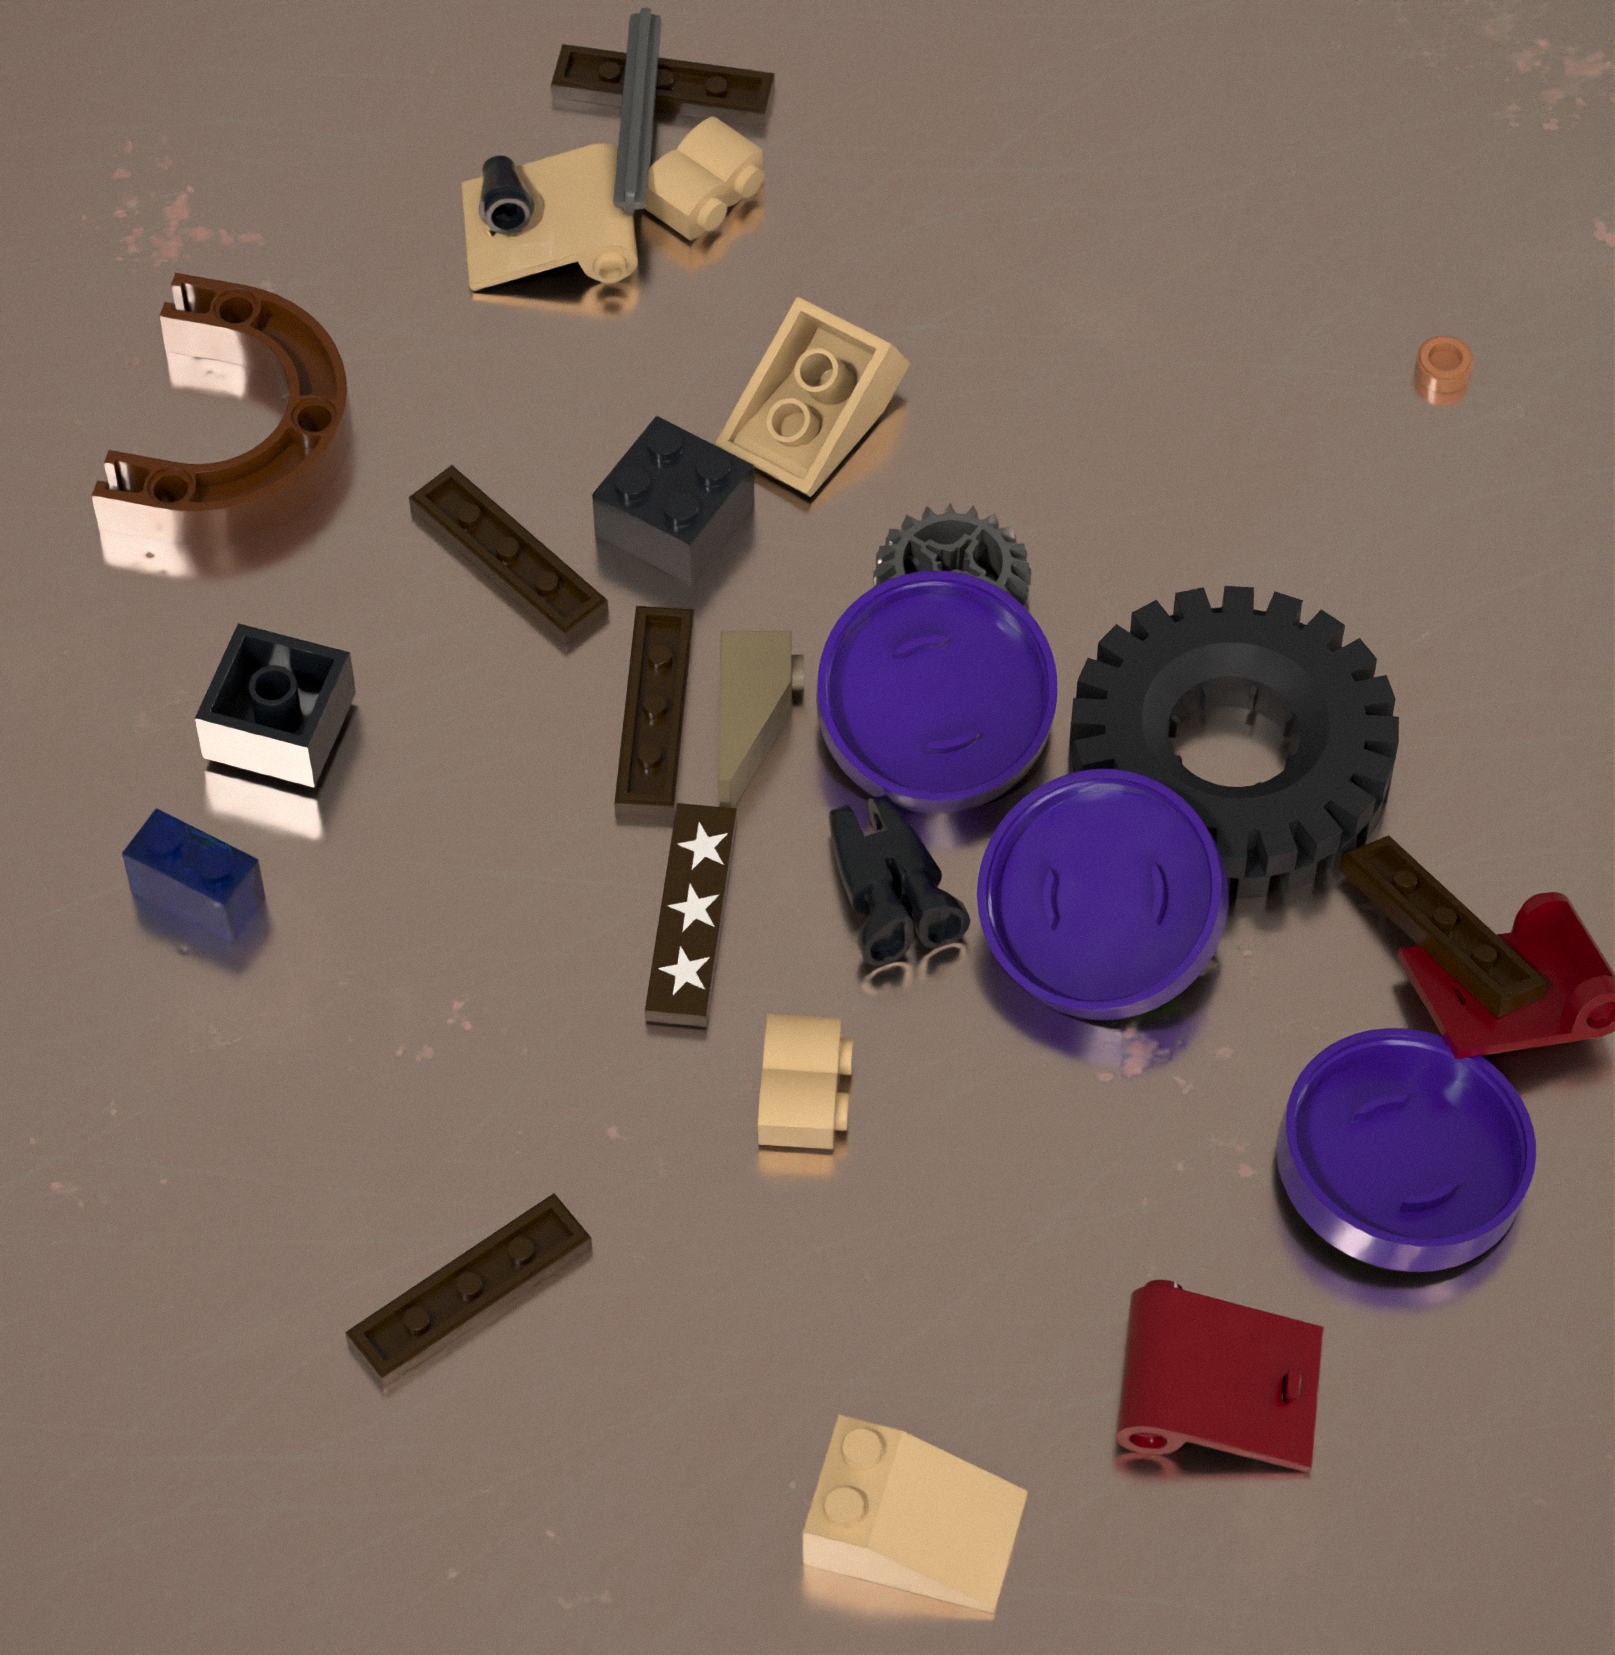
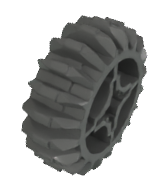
(956, 545)

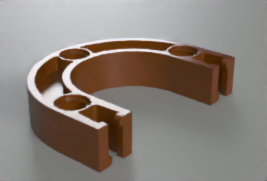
(275, 478)

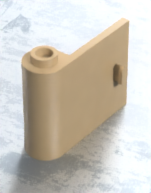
(569, 222)

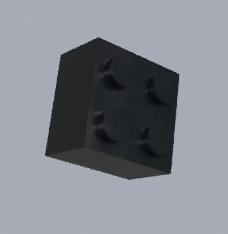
(673, 500)
(275, 705)

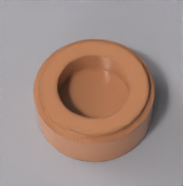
(1444, 364)

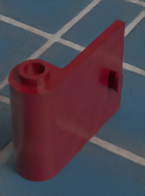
(1560, 949)
(1216, 1378)

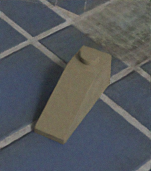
(753, 703)

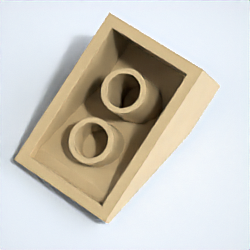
(812, 397)
(911, 1517)

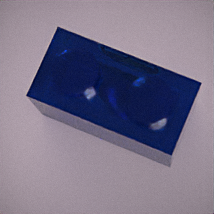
(194, 875)

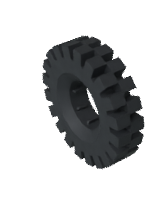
(1258, 662)

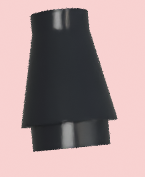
(504, 198)

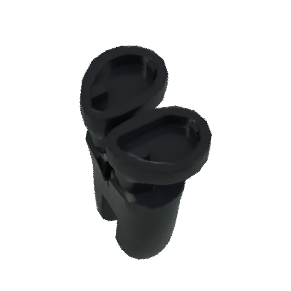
(887, 873)

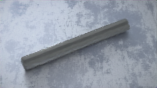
(637, 112)

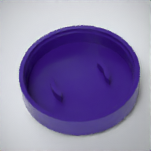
(936, 691)
(1103, 894)
(1405, 1150)

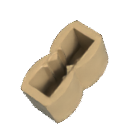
(703, 178)
(802, 1080)

